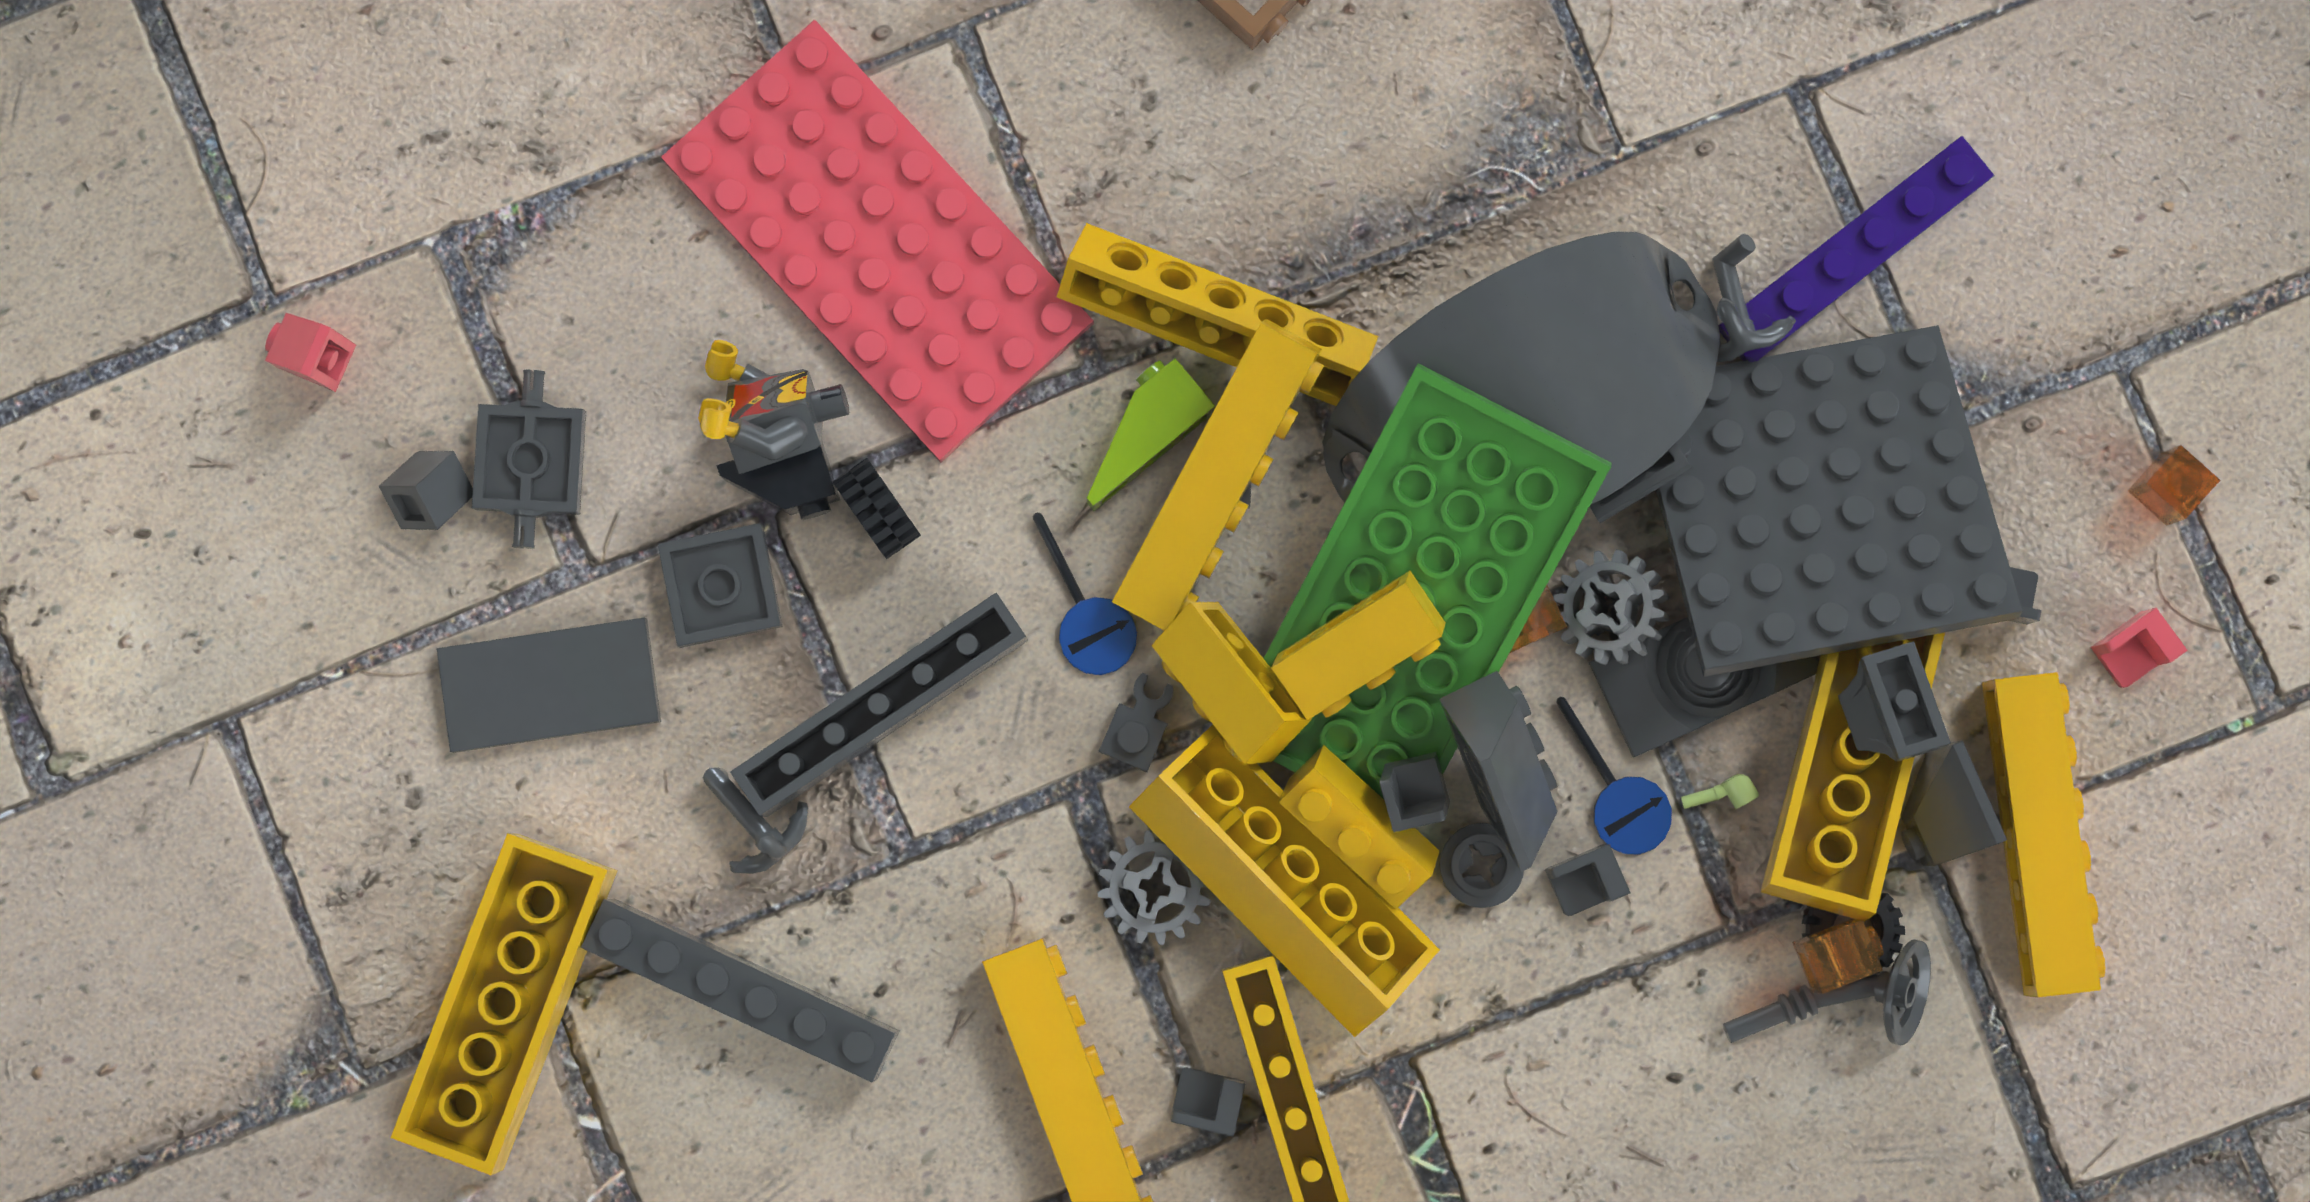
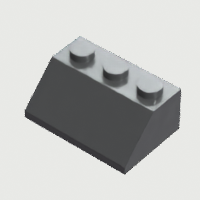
(1504, 763)

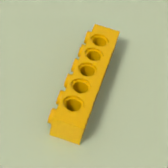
(1202, 307)

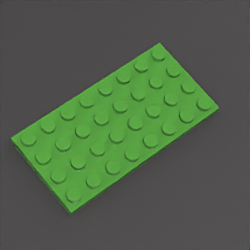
(1480, 520)

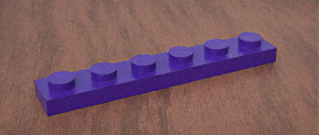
(1868, 241)

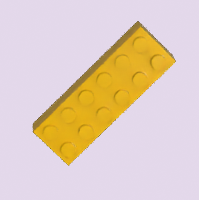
(1840, 800)
(1284, 882)
(503, 1004)

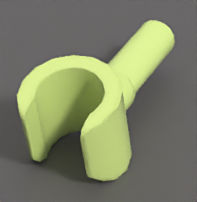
(1737, 788)

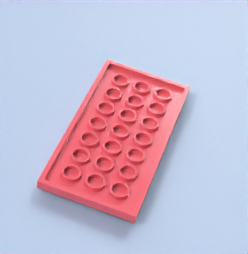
(877, 240)

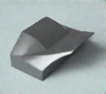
(1893, 705)

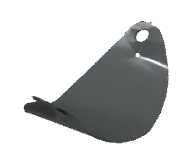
(1564, 340)

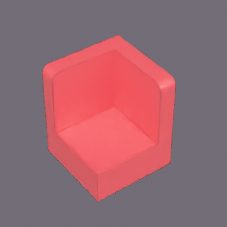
(2138, 647)

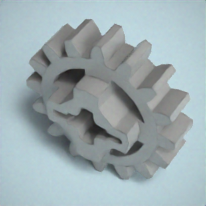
(1629, 597)
(1131, 880)

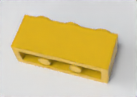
(1360, 647)
(1229, 683)
(1357, 827)

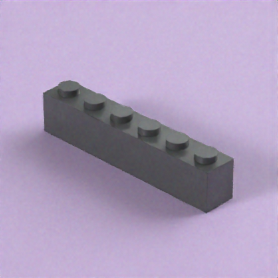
(879, 706)
(740, 989)

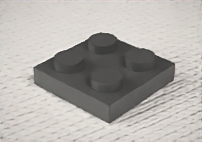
(720, 585)

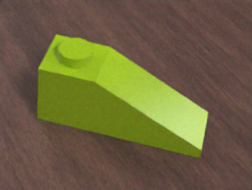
(1155, 421)

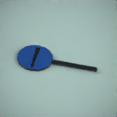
(1095, 632)
(1630, 811)

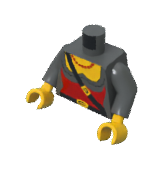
(766, 414)

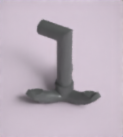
(1733, 309)
(767, 839)

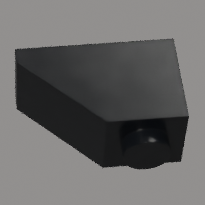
(791, 485)

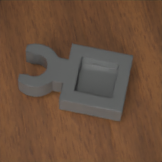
(1135, 732)

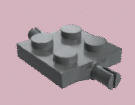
(529, 459)

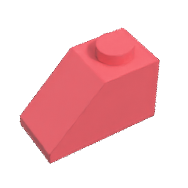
(309, 350)

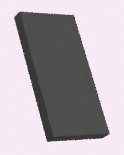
(548, 685)

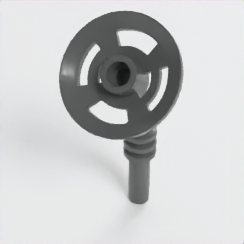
(1894, 989)

